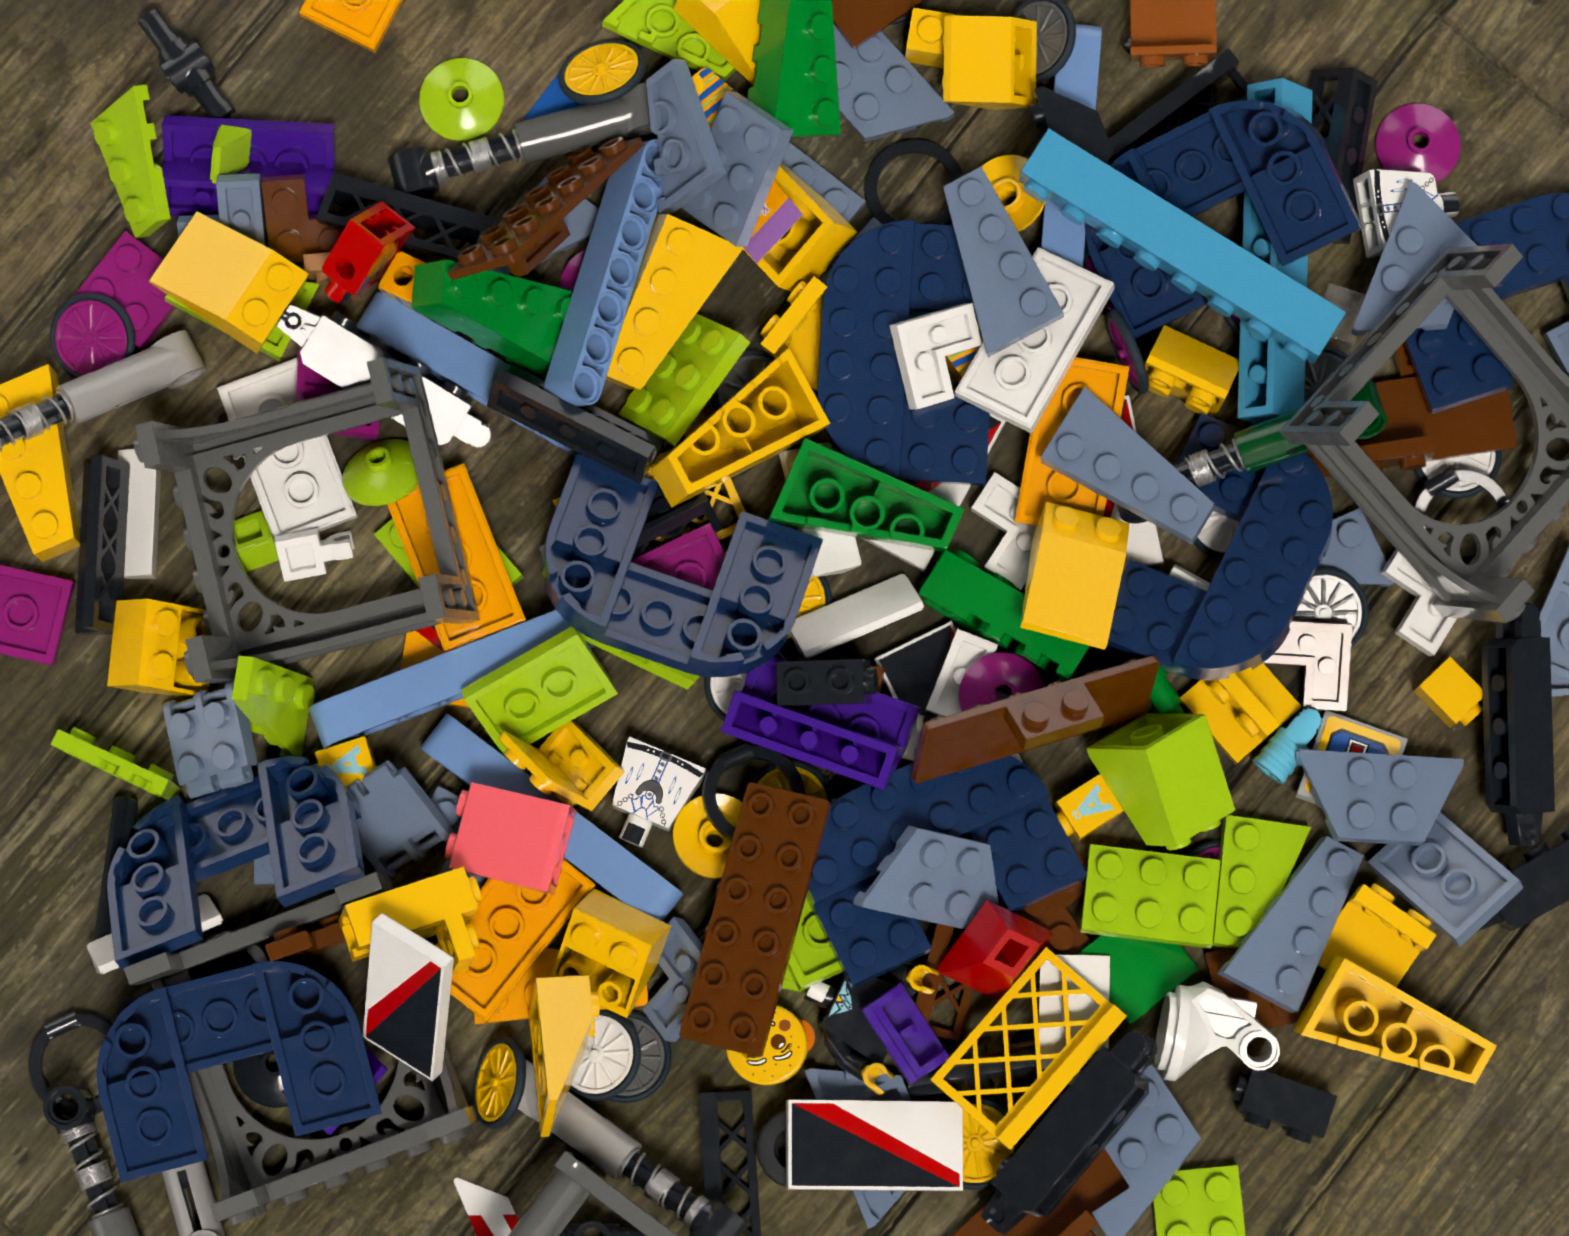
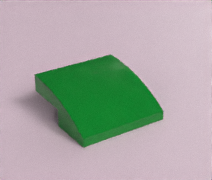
(1141, 971)

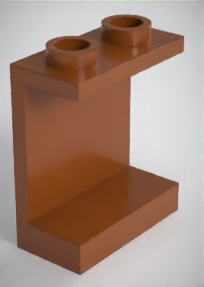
(1173, 32)

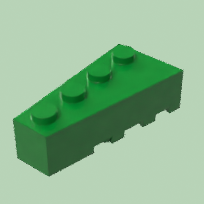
(797, 67)
(496, 311)
(857, 501)
(993, 611)

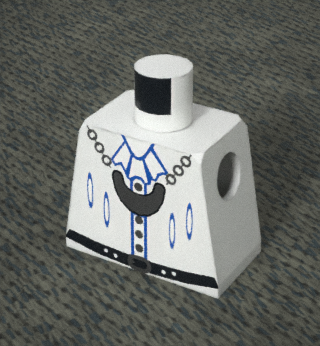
(1380, 197)
(653, 789)

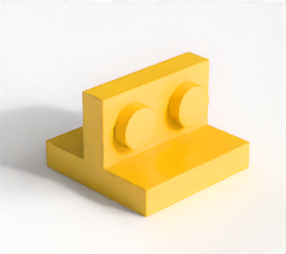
(1241, 708)

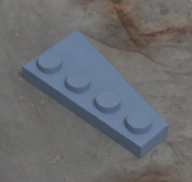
(1001, 274)
(1121, 466)
(1290, 938)

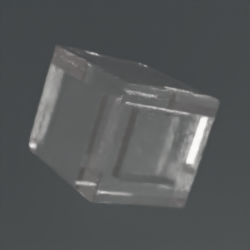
(1349, 302)

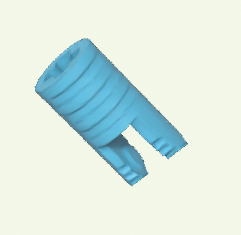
(1278, 755)

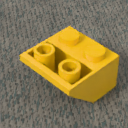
(989, 61)
(1190, 371)
(151, 647)
(613, 947)

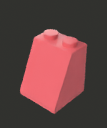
(511, 837)

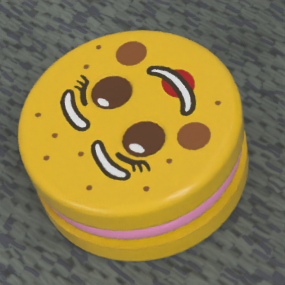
(783, 1052)

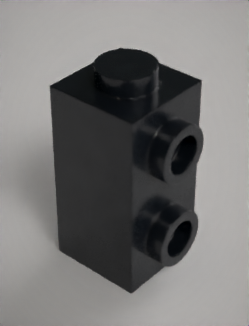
(826, 682)
(1284, 1102)

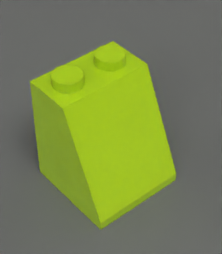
(1165, 776)

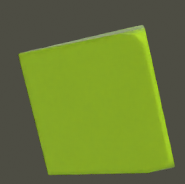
(230, 151)
(254, 541)

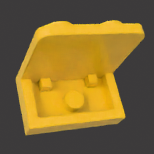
(799, 329)
(566, 764)
(1378, 935)

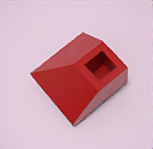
(994, 950)

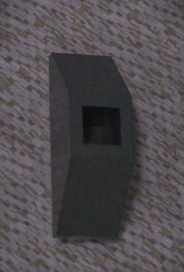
(1072, 121)

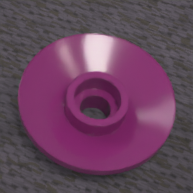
(1395, 141)
(994, 671)

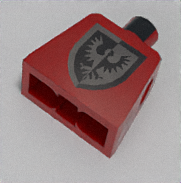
(364, 251)

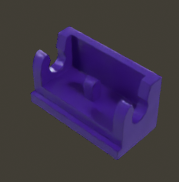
(905, 1033)

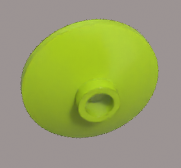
(463, 119)
(380, 473)

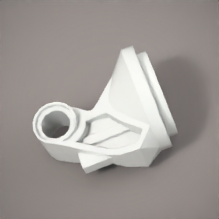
(1202, 1020)

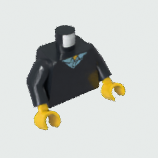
(847, 1030)

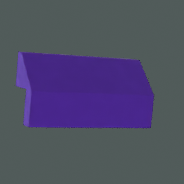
(275, 150)
(846, 739)

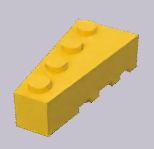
(671, 286)
(751, 427)
(39, 471)
(1381, 1020)

